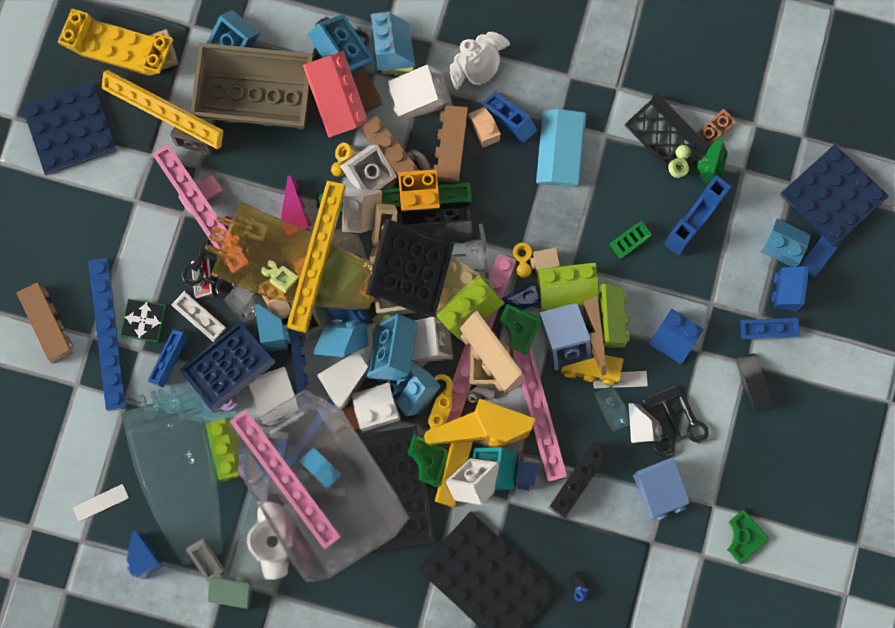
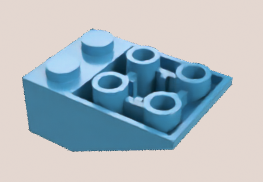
(413, 391)

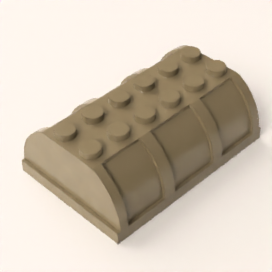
(251, 86)

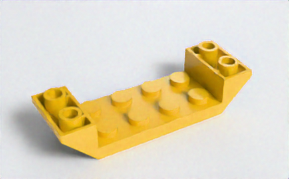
(114, 44)

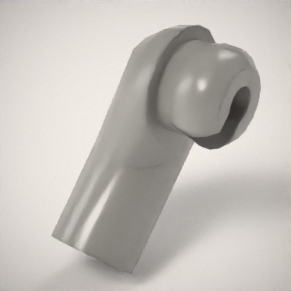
(420, 158)
(479, 392)

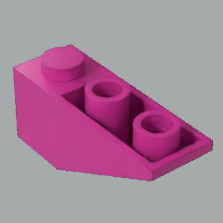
(293, 206)

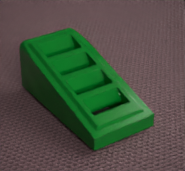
(643, 229)

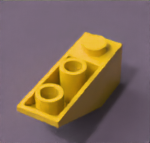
(591, 372)

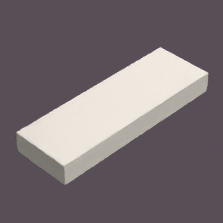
(199, 316)

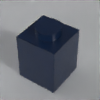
(526, 475)

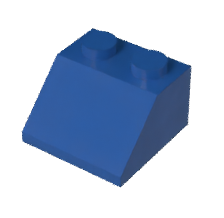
(790, 288)
(676, 336)
(141, 557)

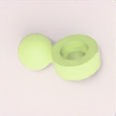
(682, 152)

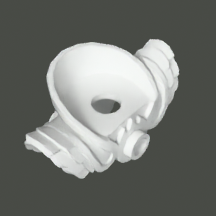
(477, 59)
(272, 559)

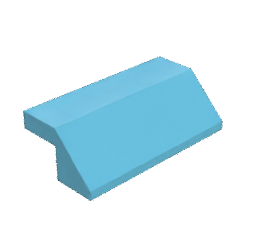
(561, 147)

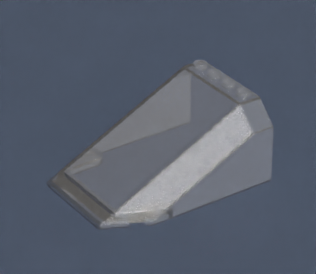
(356, 504)

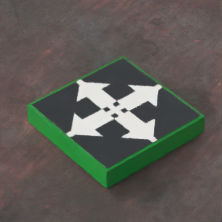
(143, 320)

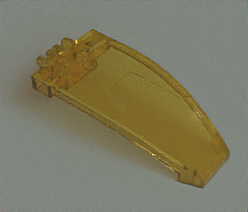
(260, 237)

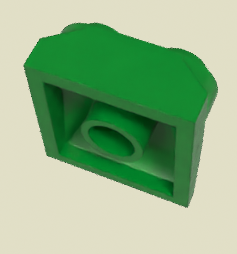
(714, 161)

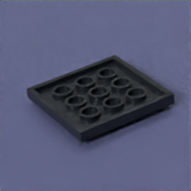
(410, 268)

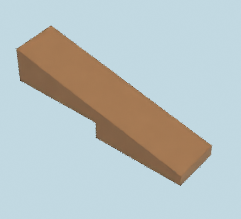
(592, 314)

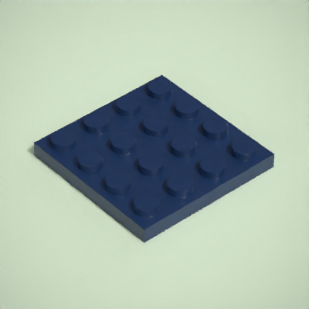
(69, 128)
(834, 195)
(227, 366)

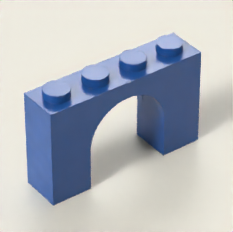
(697, 216)

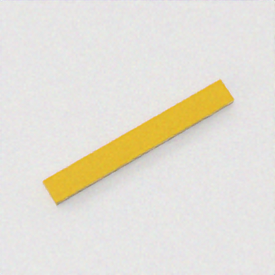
(162, 109)
(316, 256)

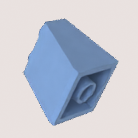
(566, 335)
(661, 489)

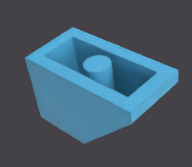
(320, 468)

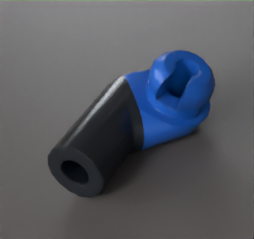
(581, 587)

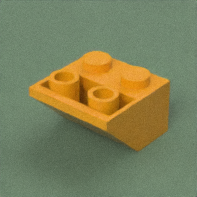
(419, 191)

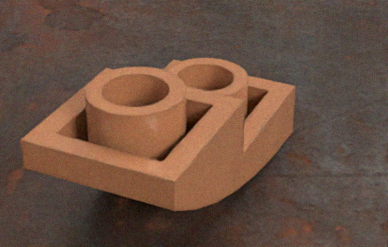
(716, 127)

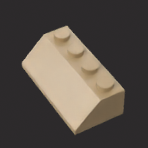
(492, 353)

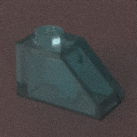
(612, 408)

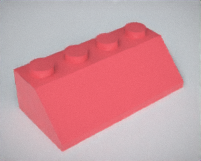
(335, 93)

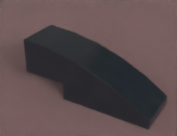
(754, 382)

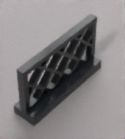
(676, 122)

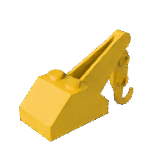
(489, 422)

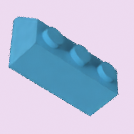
(337, 36)
(392, 41)
(272, 332)
(392, 348)

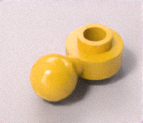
(343, 153)
(523, 270)

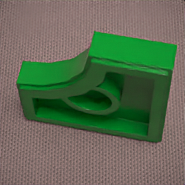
(521, 328)
(430, 460)
(746, 537)

